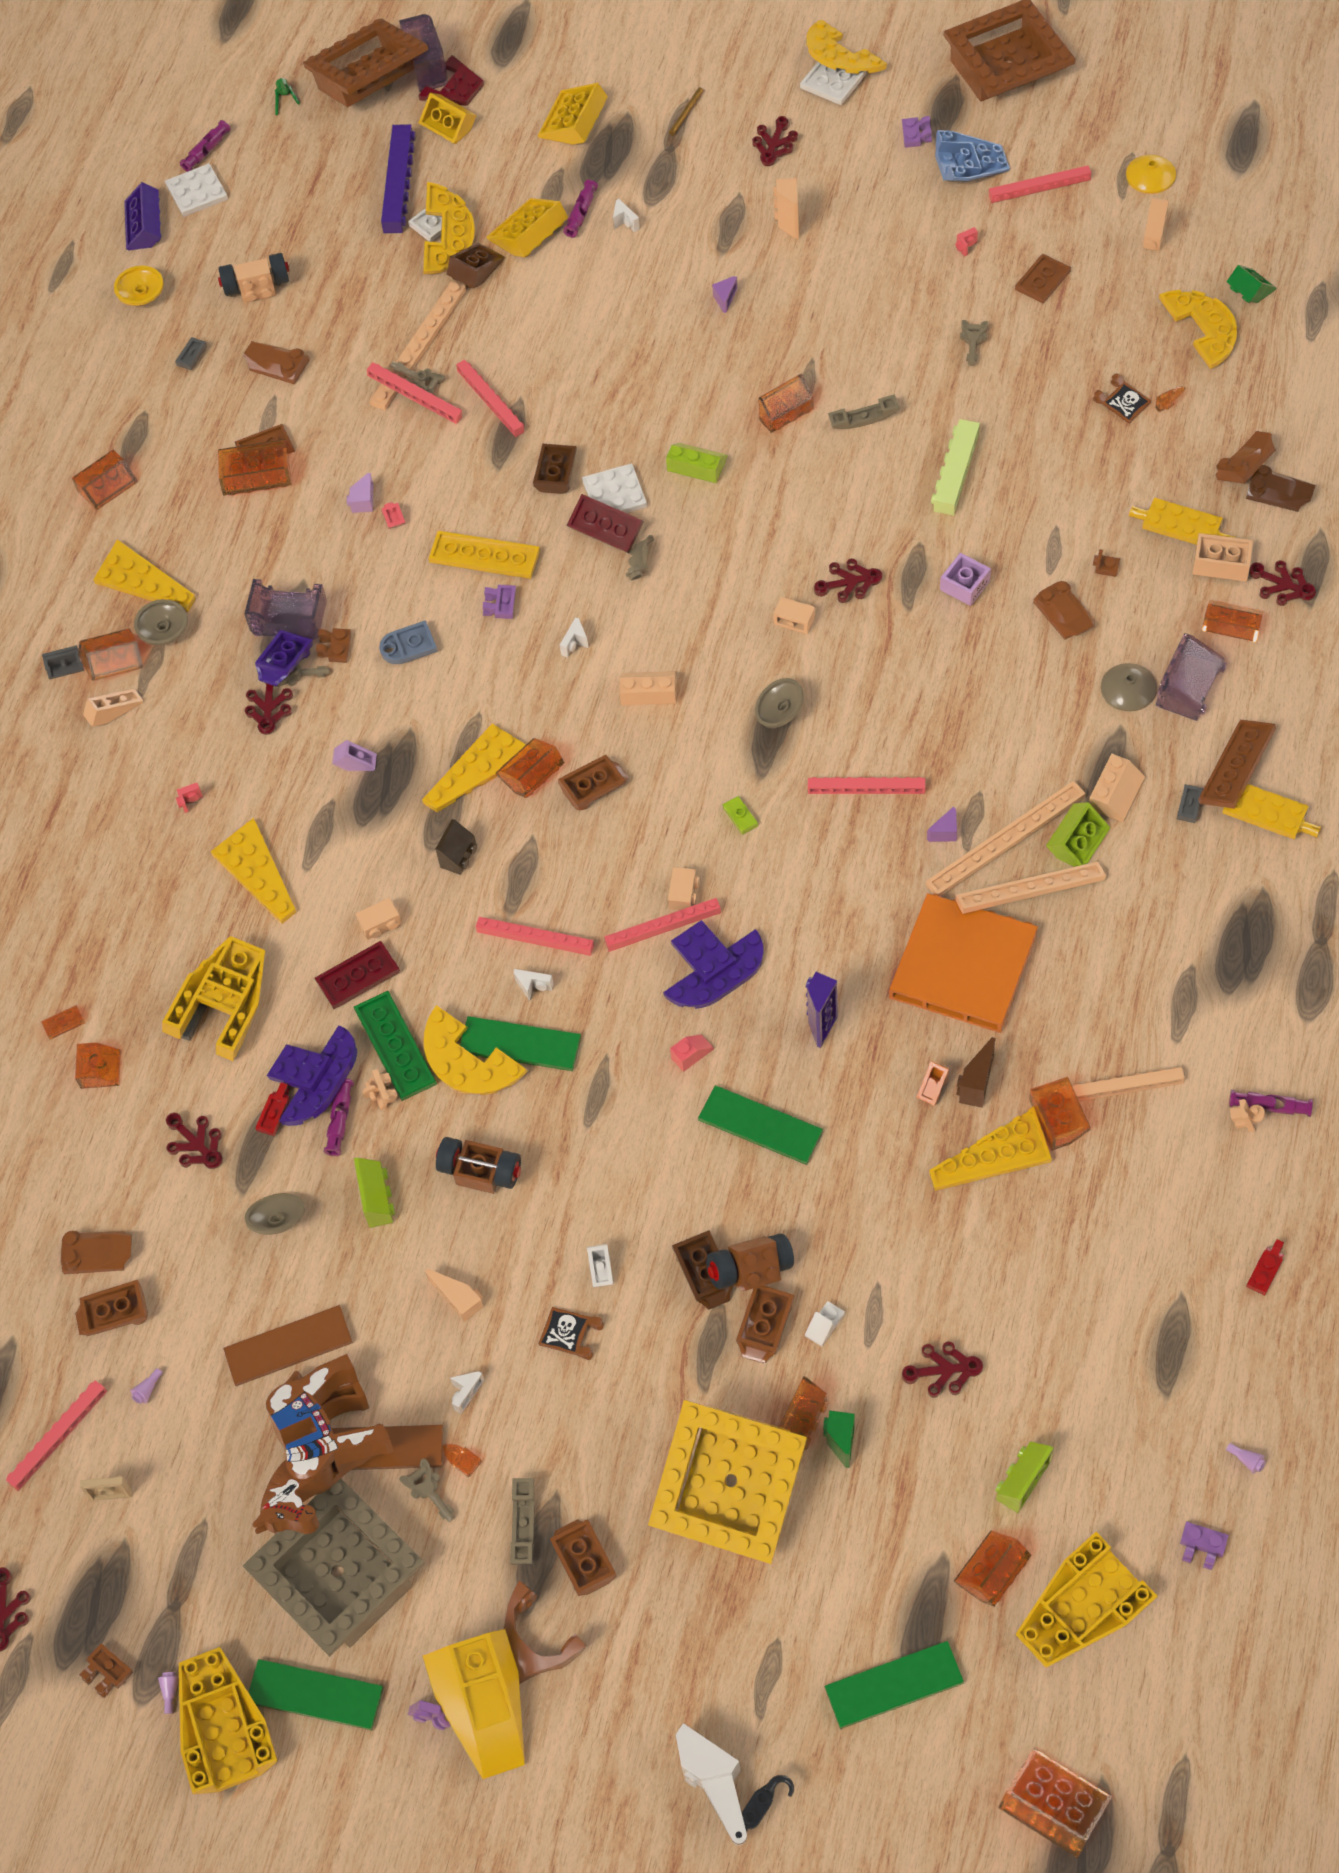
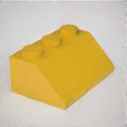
(446, 118)

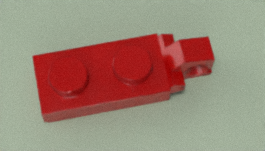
(273, 1110)
(1266, 1268)

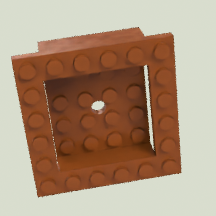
(1032, 50)
(371, 70)

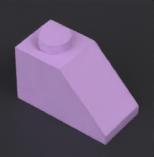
(361, 495)
(353, 757)

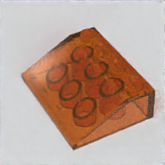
(254, 467)
(1055, 1802)

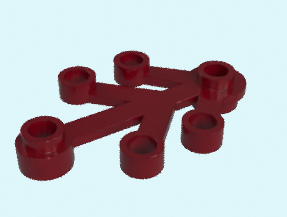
(769, 156)
(850, 580)
(1284, 583)
(268, 706)
(195, 1144)
(944, 1369)
(6, 1612)

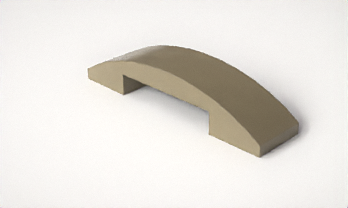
(864, 416)
(522, 1521)

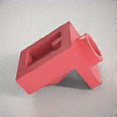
(965, 240)
(392, 515)
(188, 794)

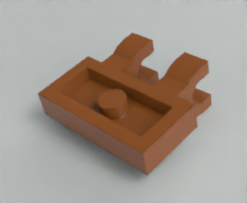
(338, 647)
(109, 1666)

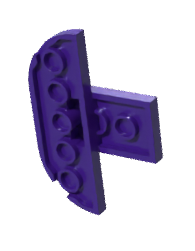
(715, 967)
(314, 1074)

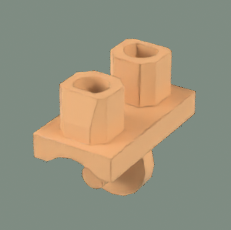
(376, 1089)
(1244, 1116)

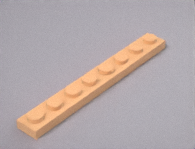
(1030, 887)

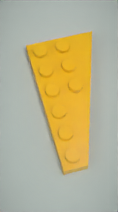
(136, 576)
(474, 767)
(251, 864)
(1002, 1151)

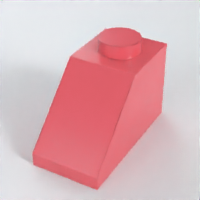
(690, 1051)

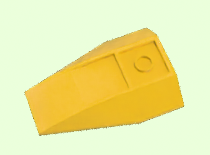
(1083, 1603)
(481, 1699)
(220, 1726)

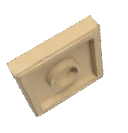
(106, 1488)

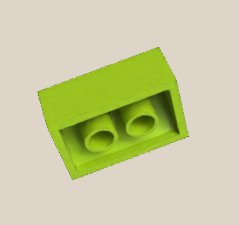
(695, 462)
(1078, 835)
(374, 1192)
(1024, 1475)

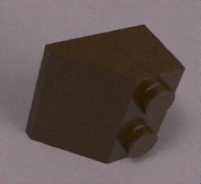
(455, 848)

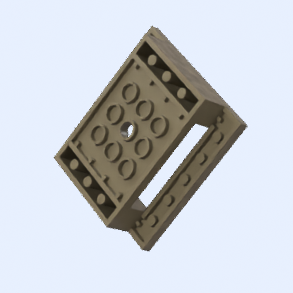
(300, 1567)

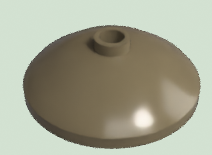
(157, 616)
(1127, 694)
(779, 703)
(274, 1214)

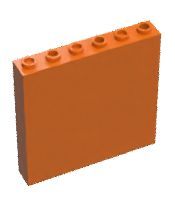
(963, 963)

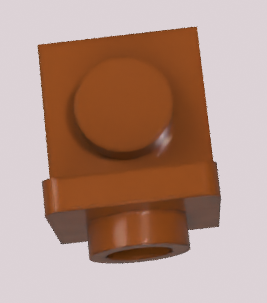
(1106, 565)

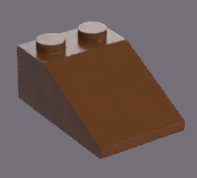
(473, 265)
(975, 1078)

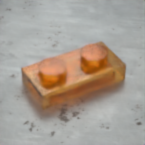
(63, 1022)

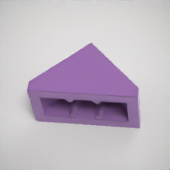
(724, 292)
(944, 829)

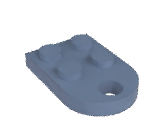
(408, 643)

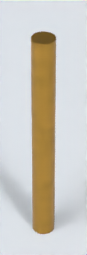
(685, 112)

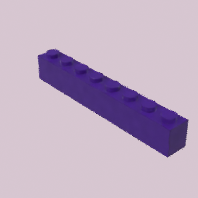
(397, 178)

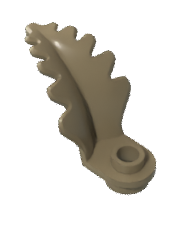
(639, 559)

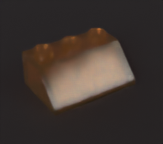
(785, 403)
(104, 479)
(1232, 620)
(110, 654)
(530, 767)
(1059, 1112)
(805, 1409)
(993, 1567)

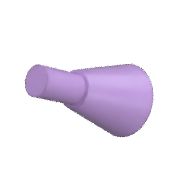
(143, 1390)
(1252, 1460)
(168, 1686)

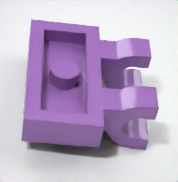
(911, 131)
(504, 601)
(1204, 1540)
(426, 1711)

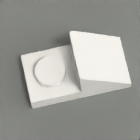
(625, 216)
(574, 636)
(529, 980)
(600, 1265)
(824, 1323)
(469, 1386)

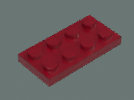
(605, 523)
(357, 974)

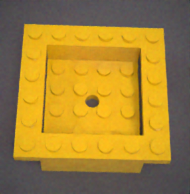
(734, 1518)

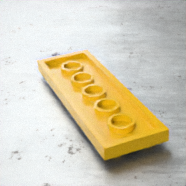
(484, 554)

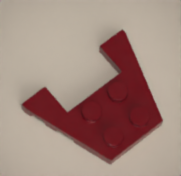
(461, 86)

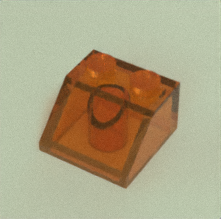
(97, 1065)

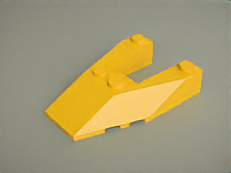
(225, 982)

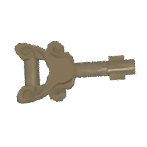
(973, 338)
(420, 377)
(297, 672)
(427, 1488)

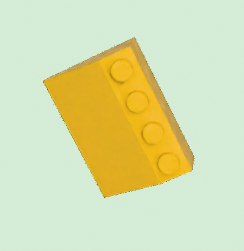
(574, 114)
(528, 226)

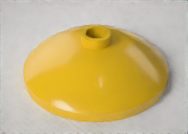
(1150, 174)
(138, 285)

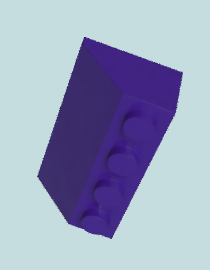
(142, 218)
(822, 1005)

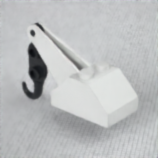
(715, 1772)

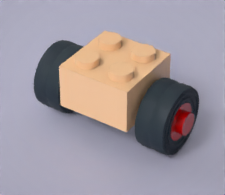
(254, 277)

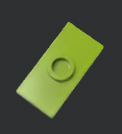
(740, 815)

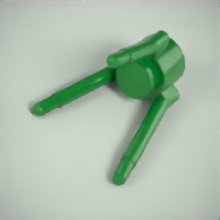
(283, 88)

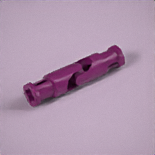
(208, 142)
(580, 208)
(1268, 1102)
(336, 1128)

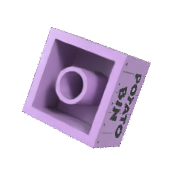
(965, 579)

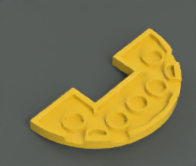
(823, 47)
(456, 228)
(1211, 317)
(458, 1066)

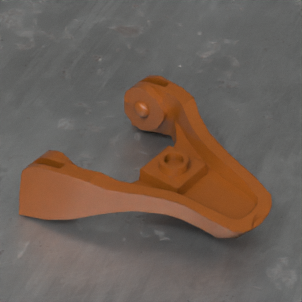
(527, 1661)

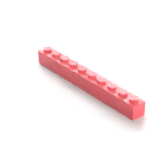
(1039, 184)
(414, 393)
(490, 398)
(866, 785)
(662, 924)
(535, 936)
(56, 1435)

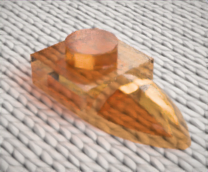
(1167, 399)
(462, 1458)

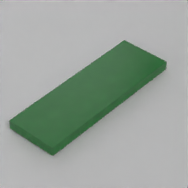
(521, 1043)
(395, 1045)
(760, 1125)
(894, 1685)
(315, 1694)

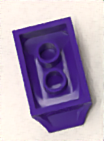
(282, 657)

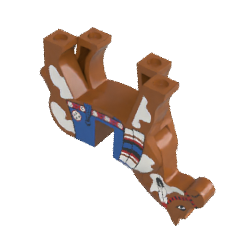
(314, 1454)

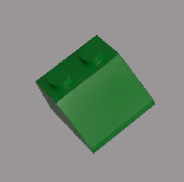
(1250, 284)
(839, 1431)

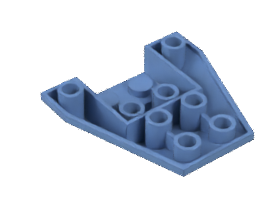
(968, 157)

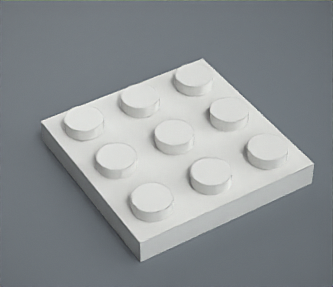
(831, 83)
(196, 190)
(616, 488)

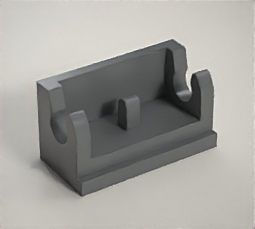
(62, 662)

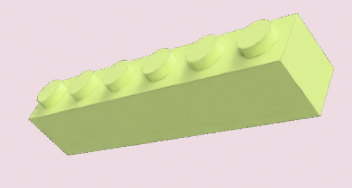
(956, 467)

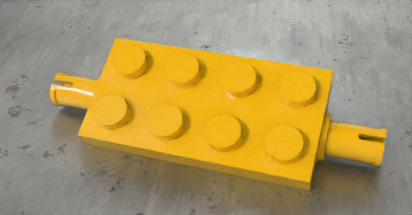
(1177, 521)
(1272, 813)

